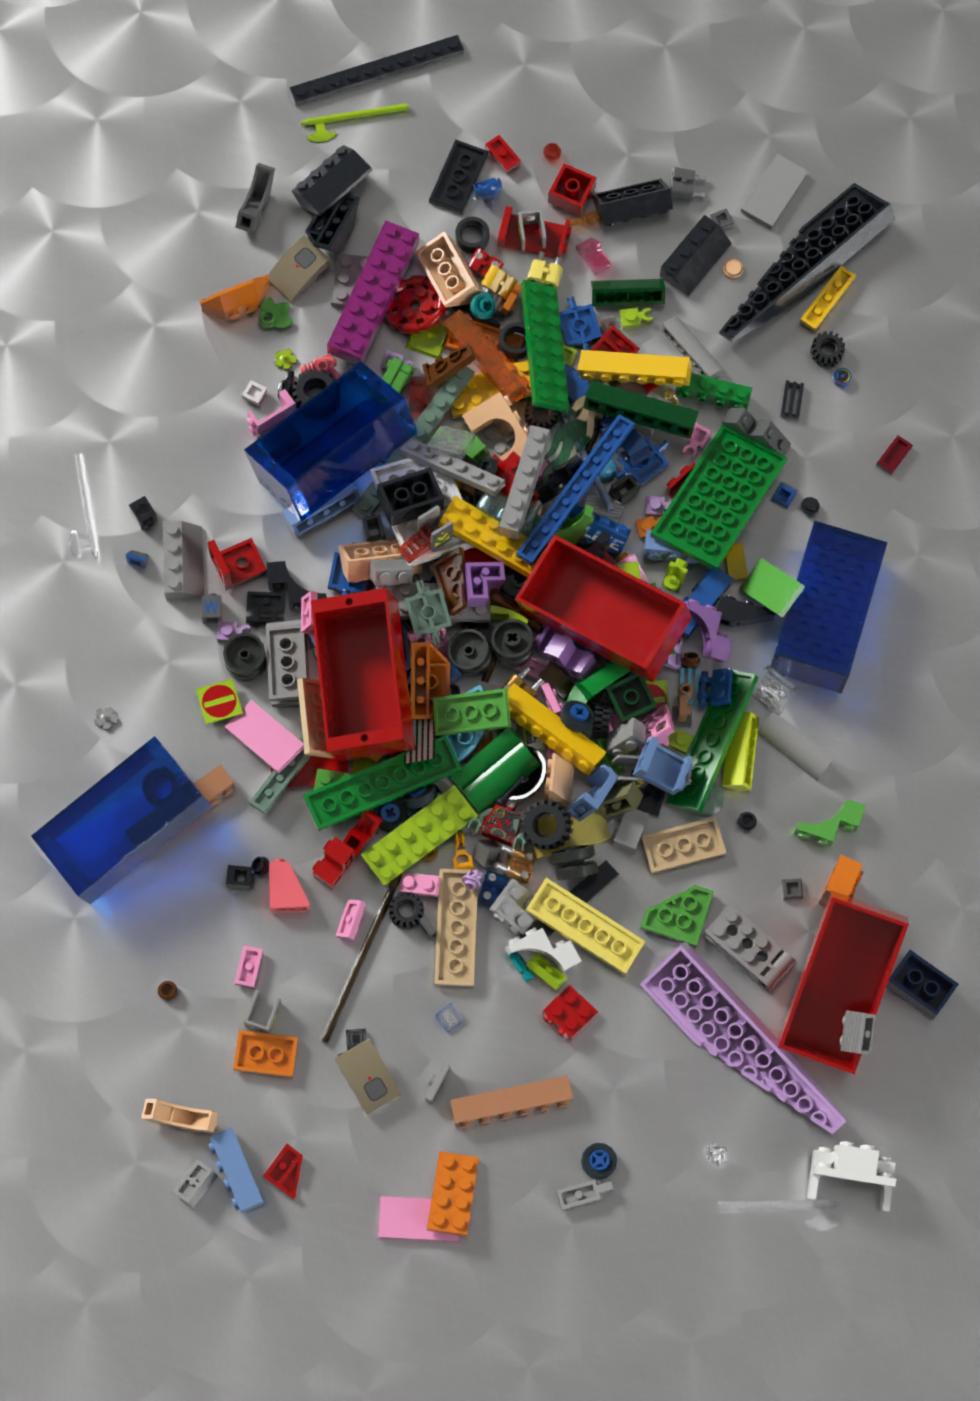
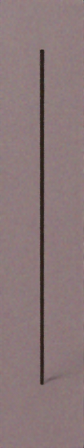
(394, 883)

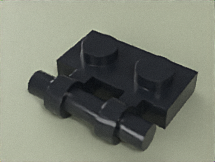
(265, 602)

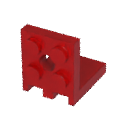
(226, 562)

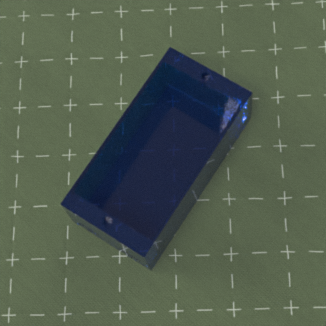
(331, 440)
(121, 820)

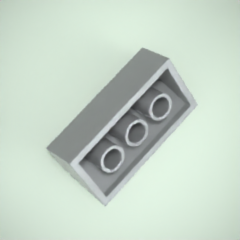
(183, 560)

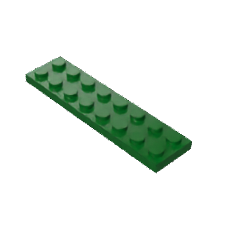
(544, 346)
(712, 744)
(379, 785)

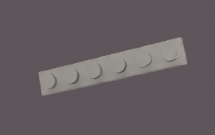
(454, 468)

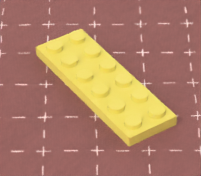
(585, 926)

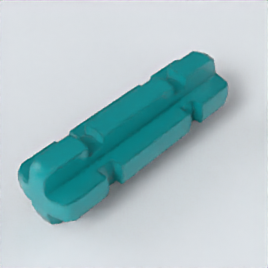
(521, 966)

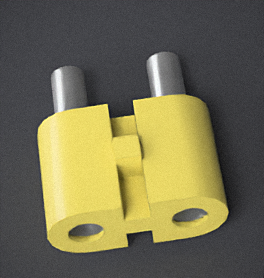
(544, 273)

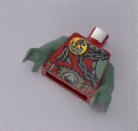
(501, 825)

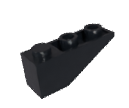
(742, 613)

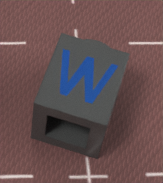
(211, 608)

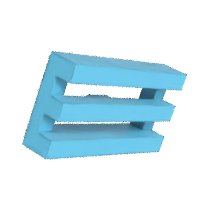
(690, 671)

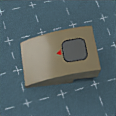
(298, 269)
(367, 1076)

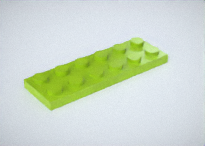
(419, 835)

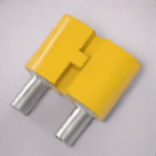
(499, 283)

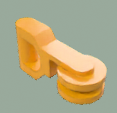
(459, 839)

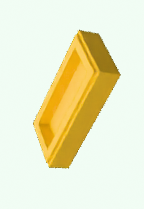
(736, 562)

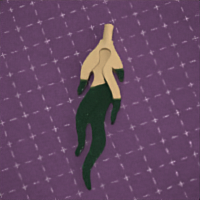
(570, 433)

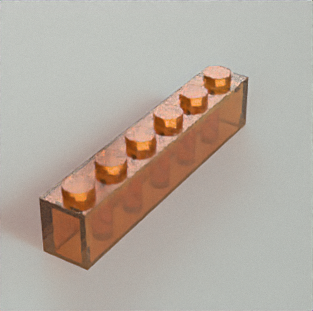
(488, 359)

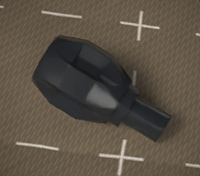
(287, 383)

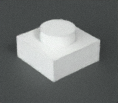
(254, 393)

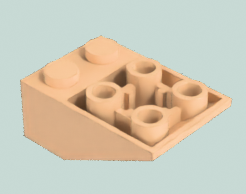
(559, 780)

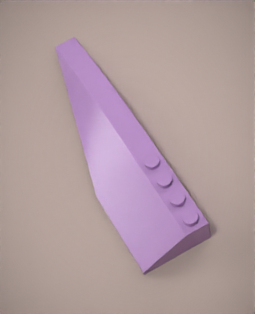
(732, 1032)

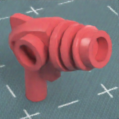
(326, 363)

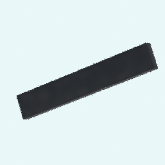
(585, 890)

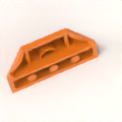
(237, 299)
(428, 678)

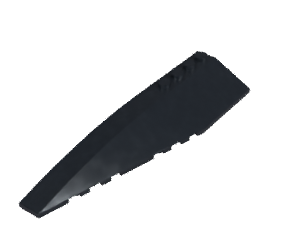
(812, 256)

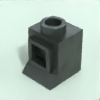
(627, 482)
(372, 522)

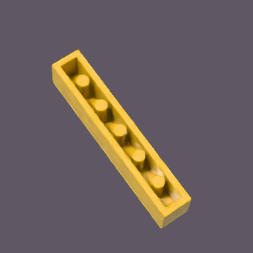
(635, 368)
(550, 730)

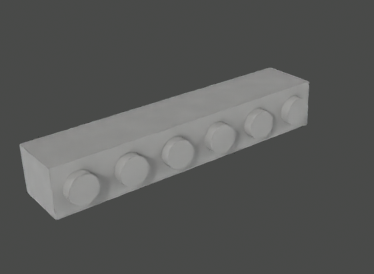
(524, 482)

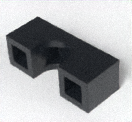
(558, 479)

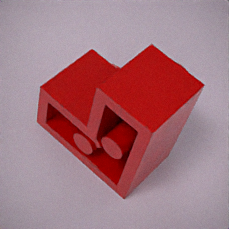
(336, 862)

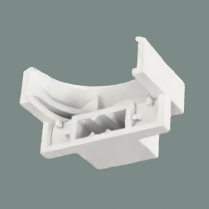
(853, 1164)

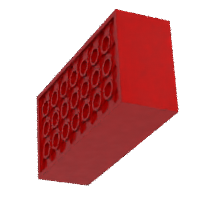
(603, 608)
(842, 973)

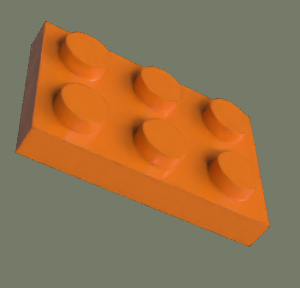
(265, 1053)

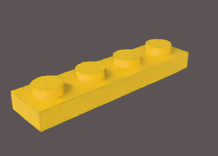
(827, 298)

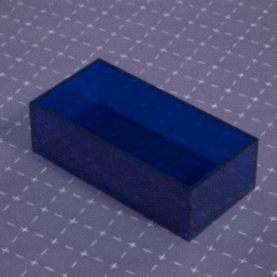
(830, 613)

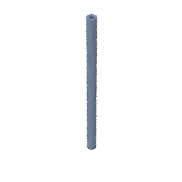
(598, 484)

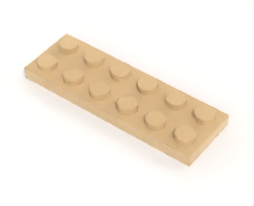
(455, 930)

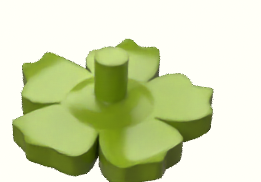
(284, 359)

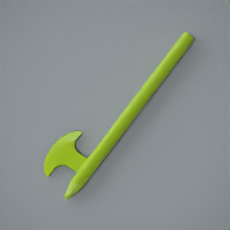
(322, 135)

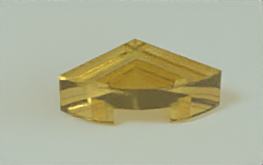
(670, 395)

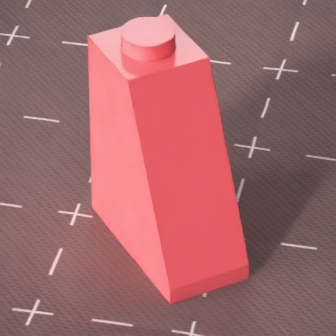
(285, 889)

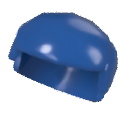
(488, 188)

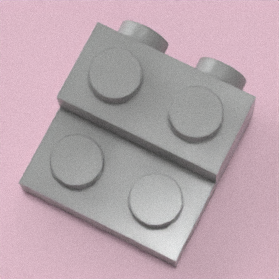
(511, 908)

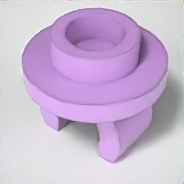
(472, 879)

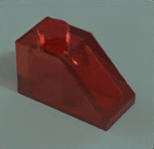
(418, 394)

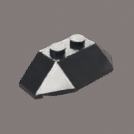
(334, 225)

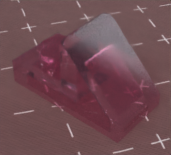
(593, 255)

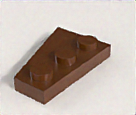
(449, 366)
(451, 578)

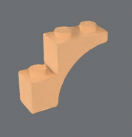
(179, 1116)

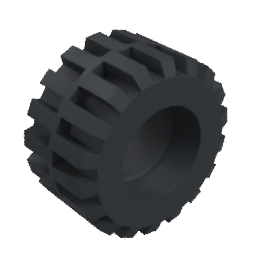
(310, 381)
(531, 819)

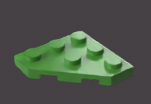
(680, 915)

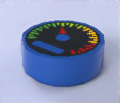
(842, 377)

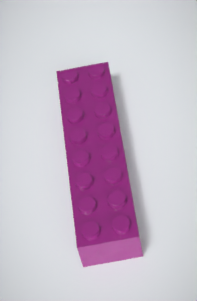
(373, 293)

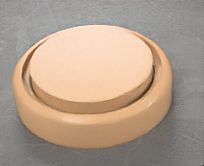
(733, 268)

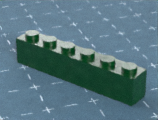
(641, 409)

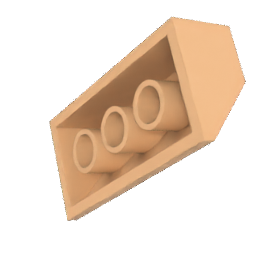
(448, 271)
(357, 557)

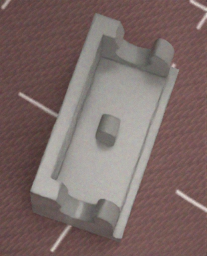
(195, 1183)

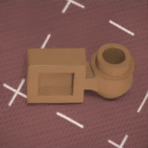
(684, 708)

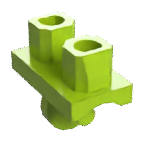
(675, 575)

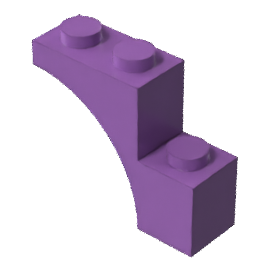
(716, 644)

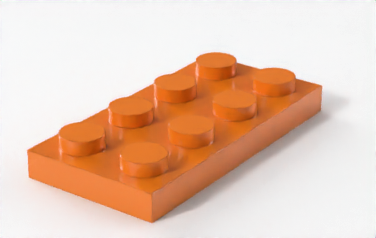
(452, 1194)

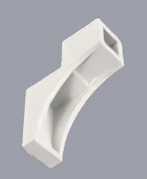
(563, 954)

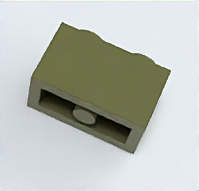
(621, 800)

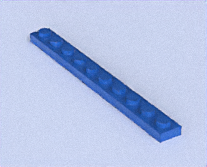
(575, 490)

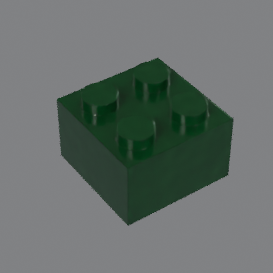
(631, 698)

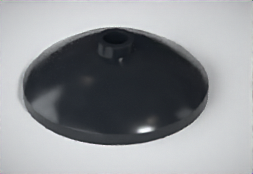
(534, 781)

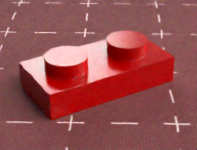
(503, 154)

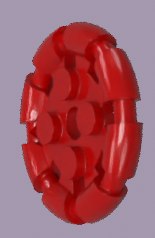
(407, 298)

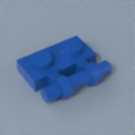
(720, 687)

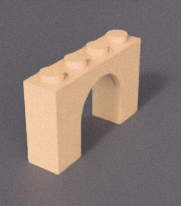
(498, 410)

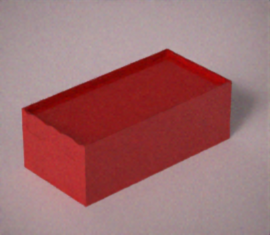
(362, 675)

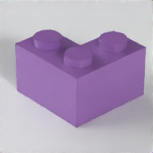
(480, 578)
(569, 658)

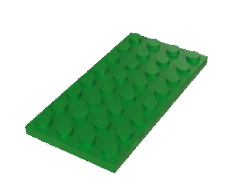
(719, 497)

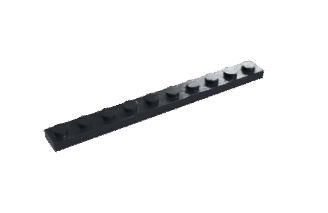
(376, 70)

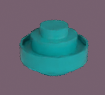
(482, 305)

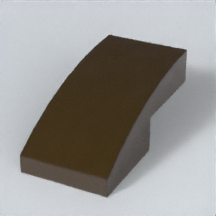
(557, 680)

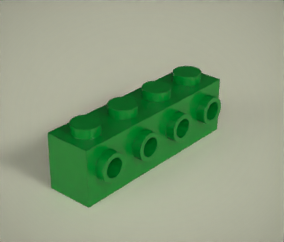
(715, 392)

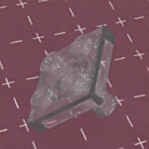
(450, 442)
(773, 690)

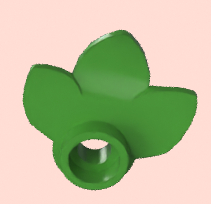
(276, 312)

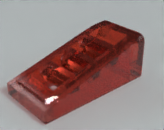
(421, 534)

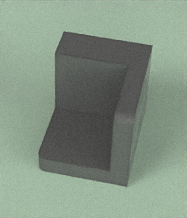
(487, 853)

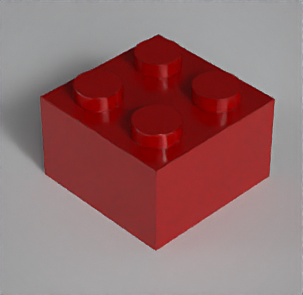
(572, 189)

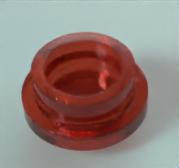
(552, 152)

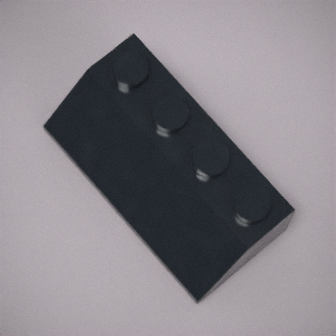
(331, 180)
(633, 202)
(695, 256)

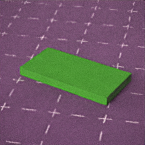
(772, 587)
(471, 712)

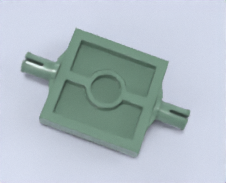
(428, 612)

